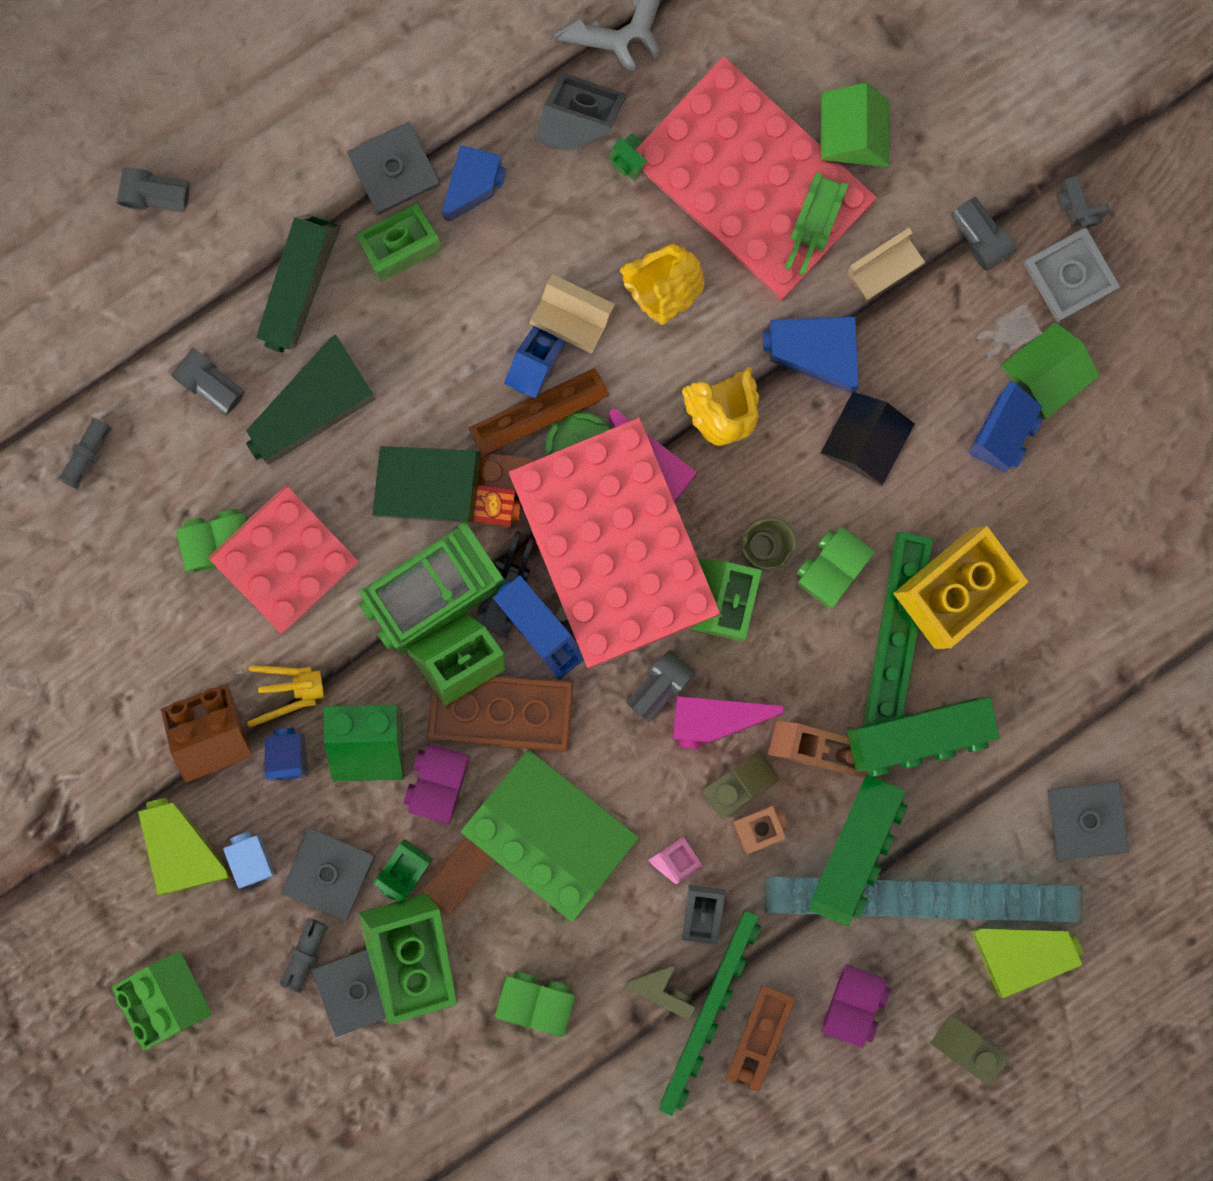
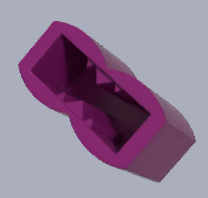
(437, 783)
(855, 1005)

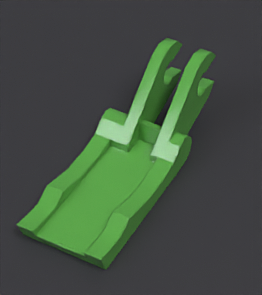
(816, 218)

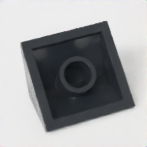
(868, 437)

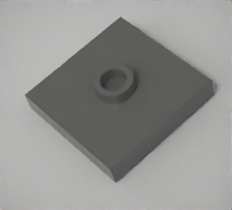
(393, 168)
(1088, 821)
(327, 874)
(349, 993)

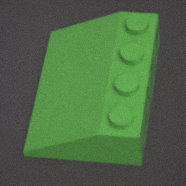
(549, 835)

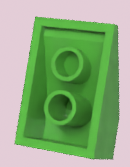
(409, 957)

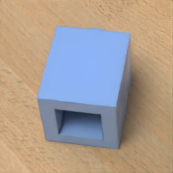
(248, 859)

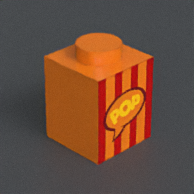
(496, 507)

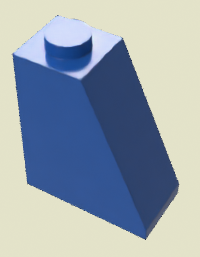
(816, 348)
(539, 626)

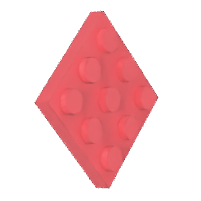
(283, 559)

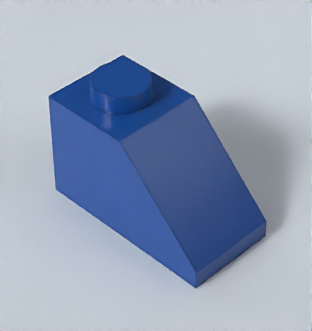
(472, 181)
(534, 362)
(285, 755)

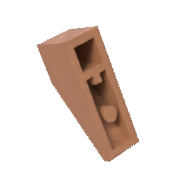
(813, 748)

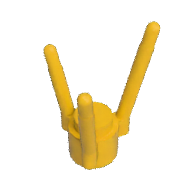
(306, 686)

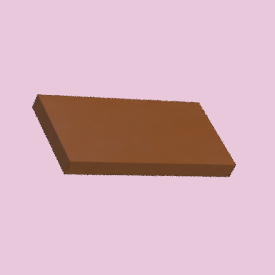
(506, 714)

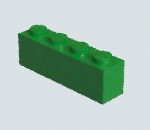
(922, 735)
(857, 851)

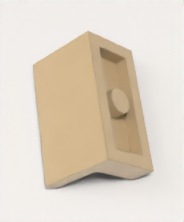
(885, 265)
(572, 313)

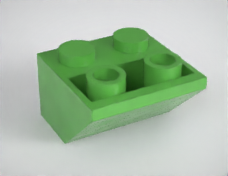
(734, 593)
(458, 658)
(161, 1000)

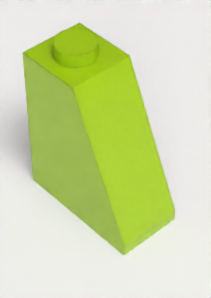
(178, 849)
(1025, 956)

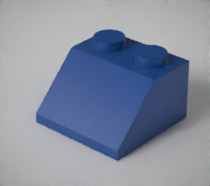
(1006, 428)

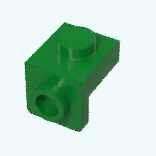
(626, 158)
(403, 871)

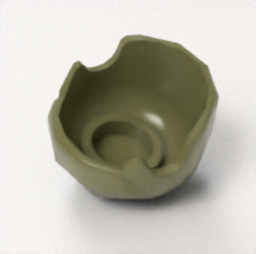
(768, 543)

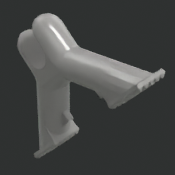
(617, 40)

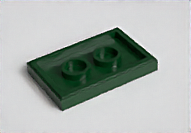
(426, 484)

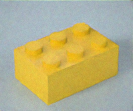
(961, 587)

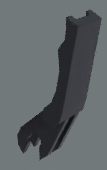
(490, 613)

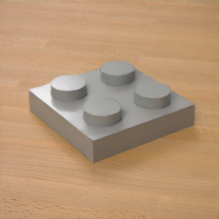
(1071, 275)

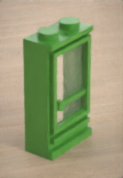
(431, 589)

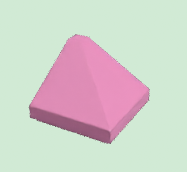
(676, 861)

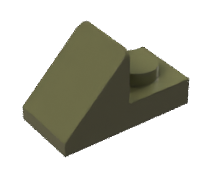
(740, 785)
(652, 986)
(970, 1050)

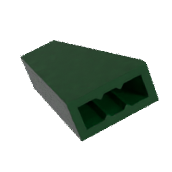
(296, 281)
(311, 403)

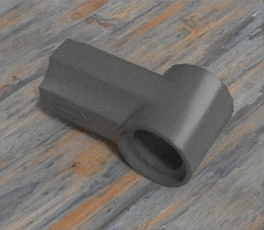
(142, 190)
(988, 242)
(202, 377)
(665, 680)

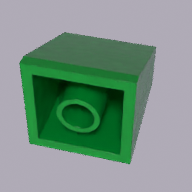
(364, 742)

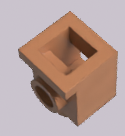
(746, 832)

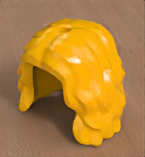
(664, 282)
(724, 410)

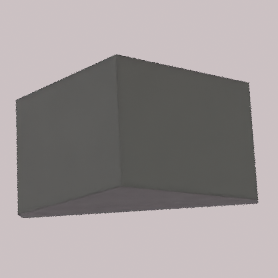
(703, 914)

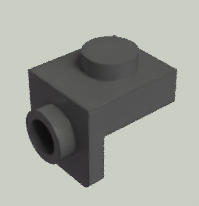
(1073, 202)

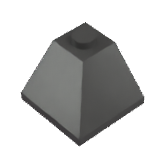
(577, 113)

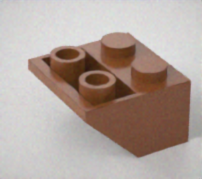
(205, 733)

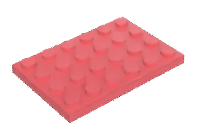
(746, 174)
(614, 543)

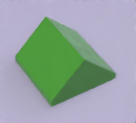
(855, 126)
(399, 242)
(1052, 369)

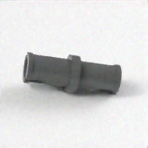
(85, 453)
(304, 955)

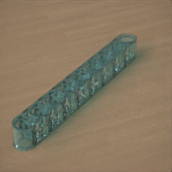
(939, 899)

